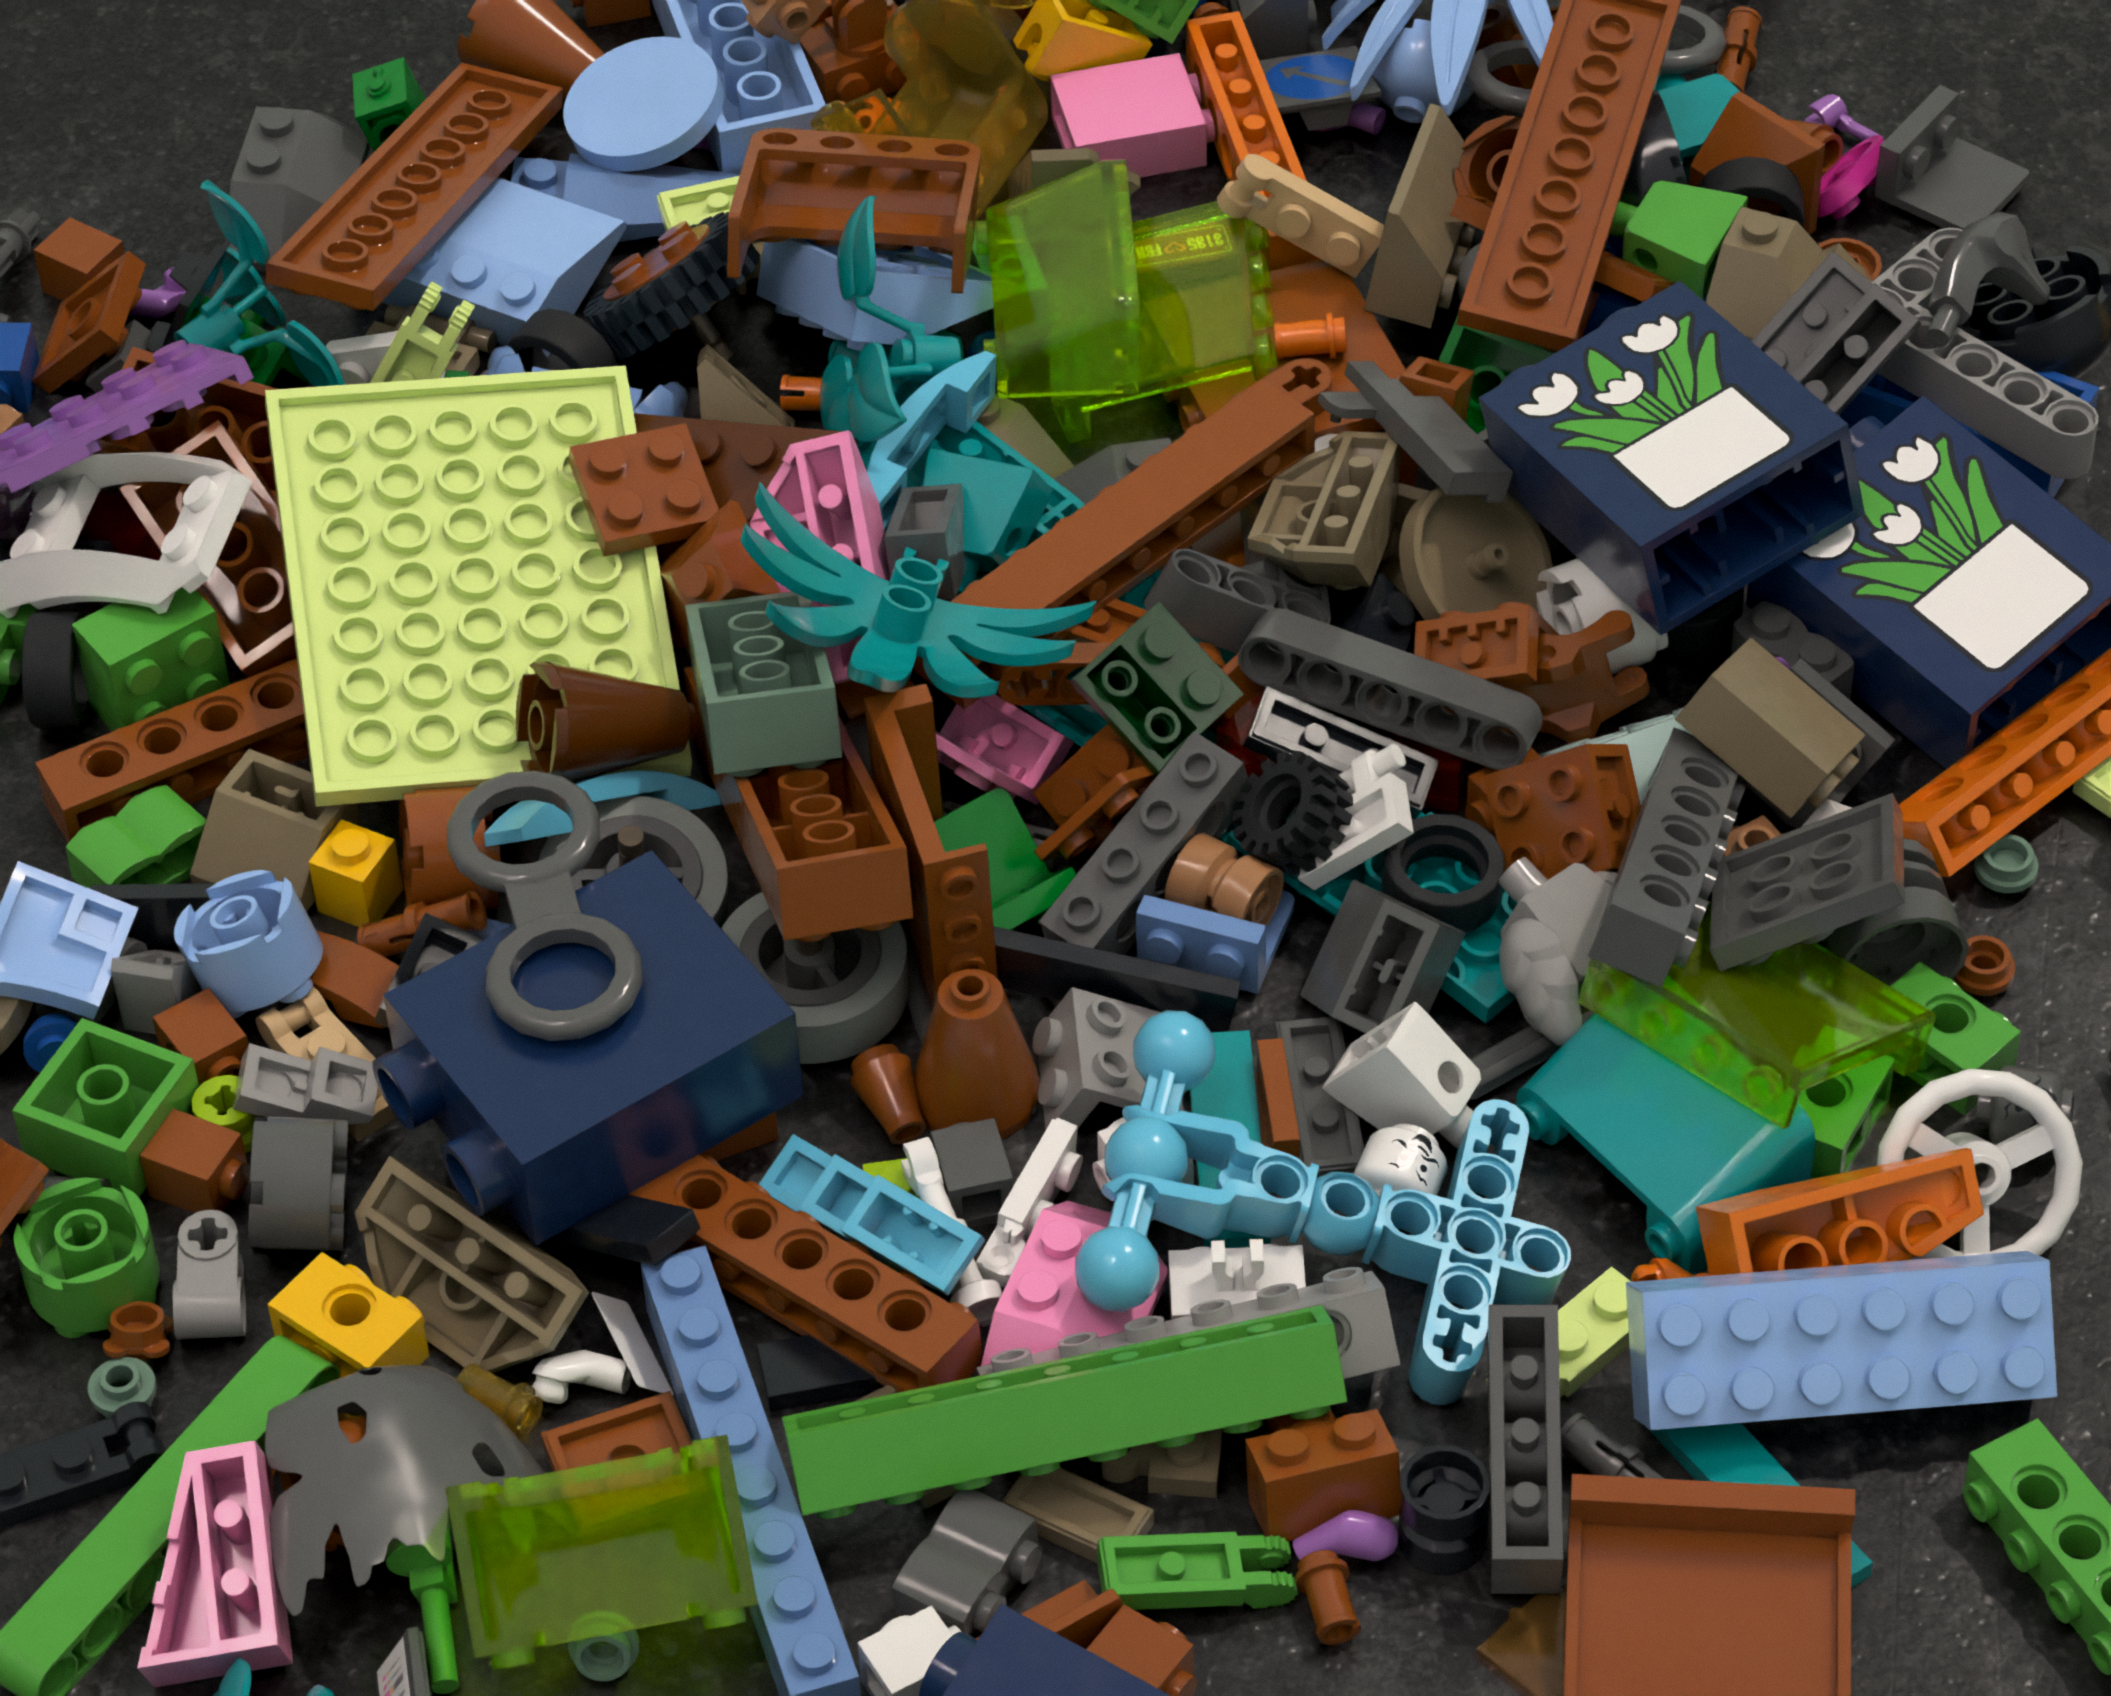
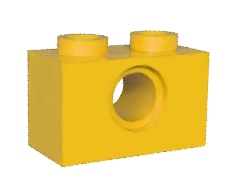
(348, 1318)

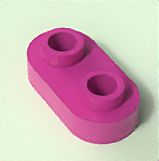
(1848, 177)

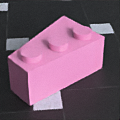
(218, 1573)

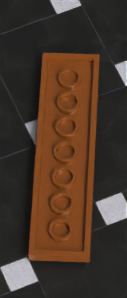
(1568, 170)
(414, 187)

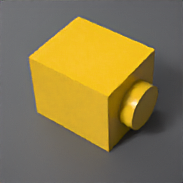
(355, 874)

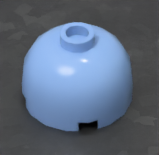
(1408, 75)

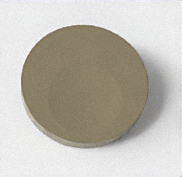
(1470, 554)

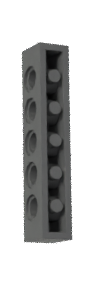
(1669, 862)

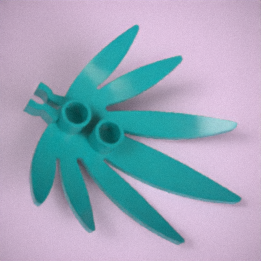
(898, 615)

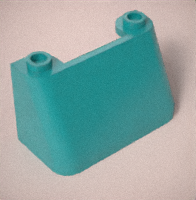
(1661, 1132)

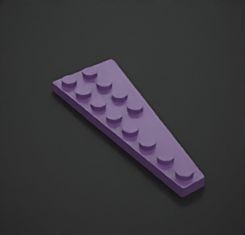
(120, 409)

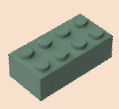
(760, 689)

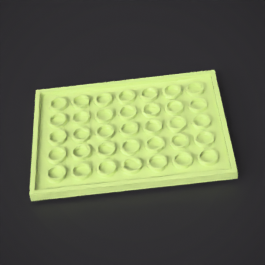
(441, 559)

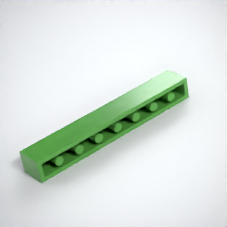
(1064, 1411)

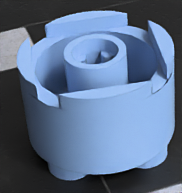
(250, 942)

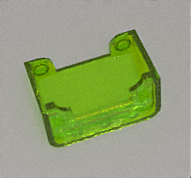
(1064, 286)
(601, 1550)

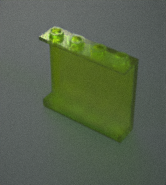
(1196, 308)
(1764, 1026)

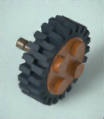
(669, 289)

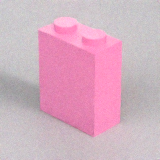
(1135, 113)

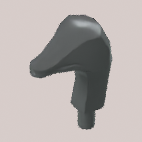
(1989, 252)

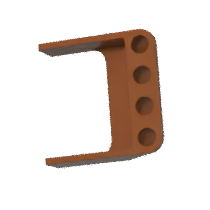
(815, 179)

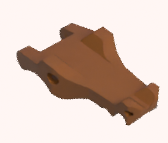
(1577, 682)

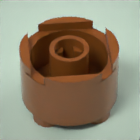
(427, 866)

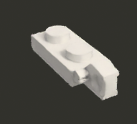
(1050, 1169)

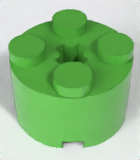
(86, 1254)

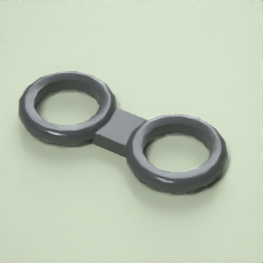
(1516, 52)
(544, 906)

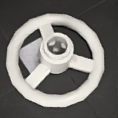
(1992, 1161)

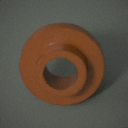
(1987, 967)

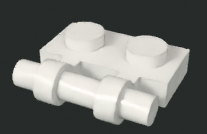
(1378, 815)

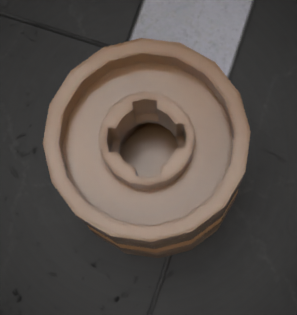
(1218, 881)

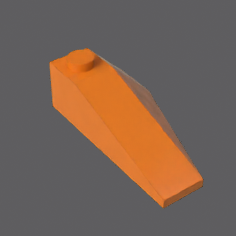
(1844, 1217)

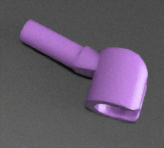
(1833, 112)

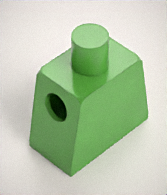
(1677, 231)

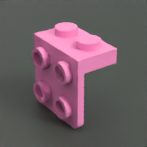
(1000, 747)

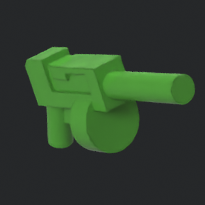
(434, 1589)

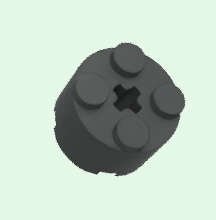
(298, 1183)

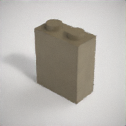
(1772, 729)

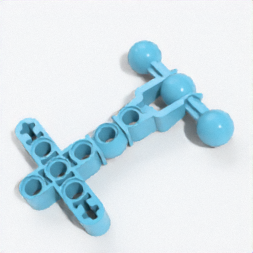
(1150, 1158)

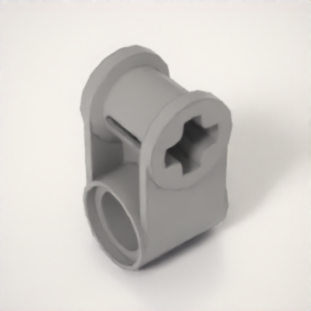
(210, 1278)

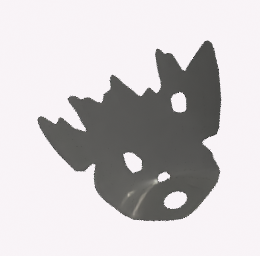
(386, 1483)

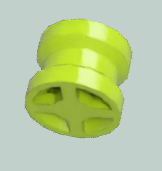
(218, 1097)

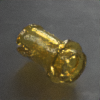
(512, 1403)

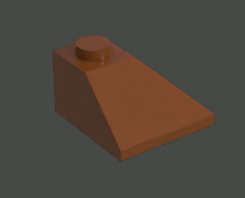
(1755, 131)
(712, 568)

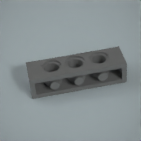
(1186, 798)
(1524, 1449)

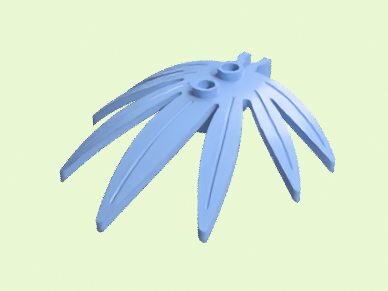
(1454, 37)

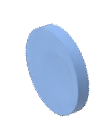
(643, 104)

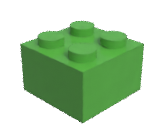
(149, 661)
(102, 1104)

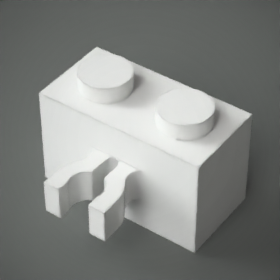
(1230, 1273)

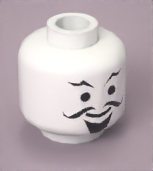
(1404, 1159)

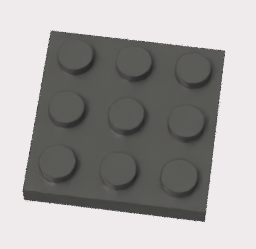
(1808, 883)

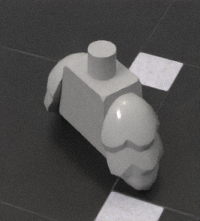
(1549, 942)

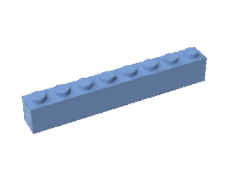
(718, 1399)

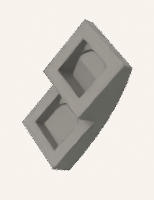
(291, 1086)

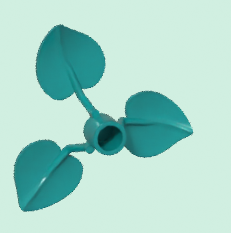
(241, 283)
(866, 400)

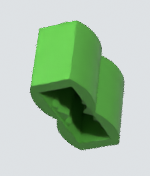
(143, 844)

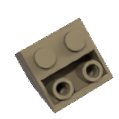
(267, 822)

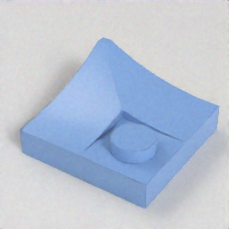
(59, 940)

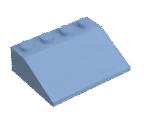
(514, 258)
(907, 283)

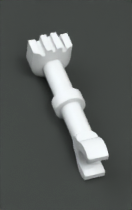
(925, 1178)

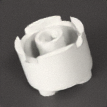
(1581, 598)

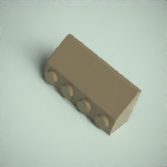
(1420, 239)

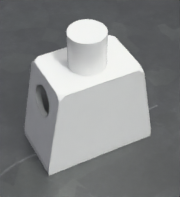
(1407, 1075)

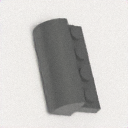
(1836, 332)

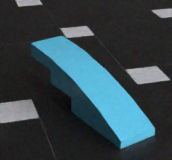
(873, 1213)

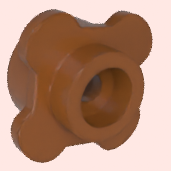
(138, 1331)

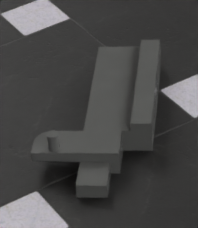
(1425, 430)

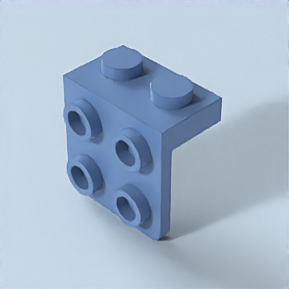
(1210, 940)

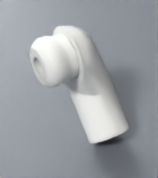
(582, 1368)

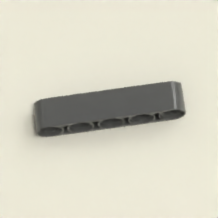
(1419, 684)

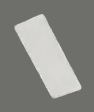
(631, 1343)

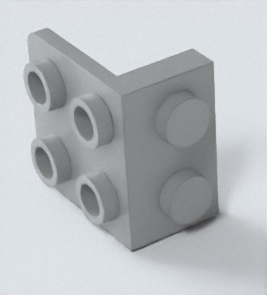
(1089, 1056)

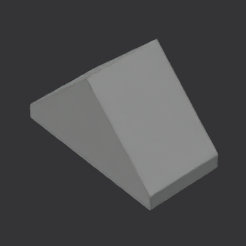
(149, 985)

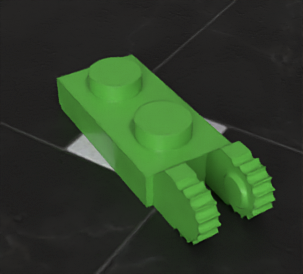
(1196, 1570)

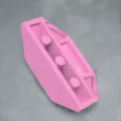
(834, 499)
(1043, 1294)

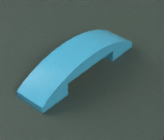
(949, 398)
(540, 819)

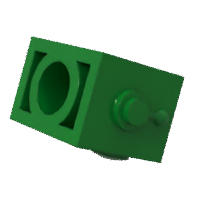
(385, 99)

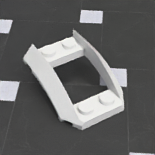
(52, 573)

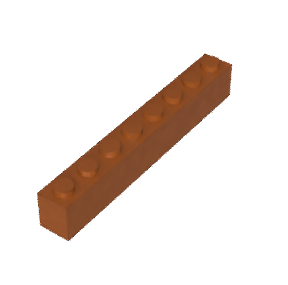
(1150, 512)

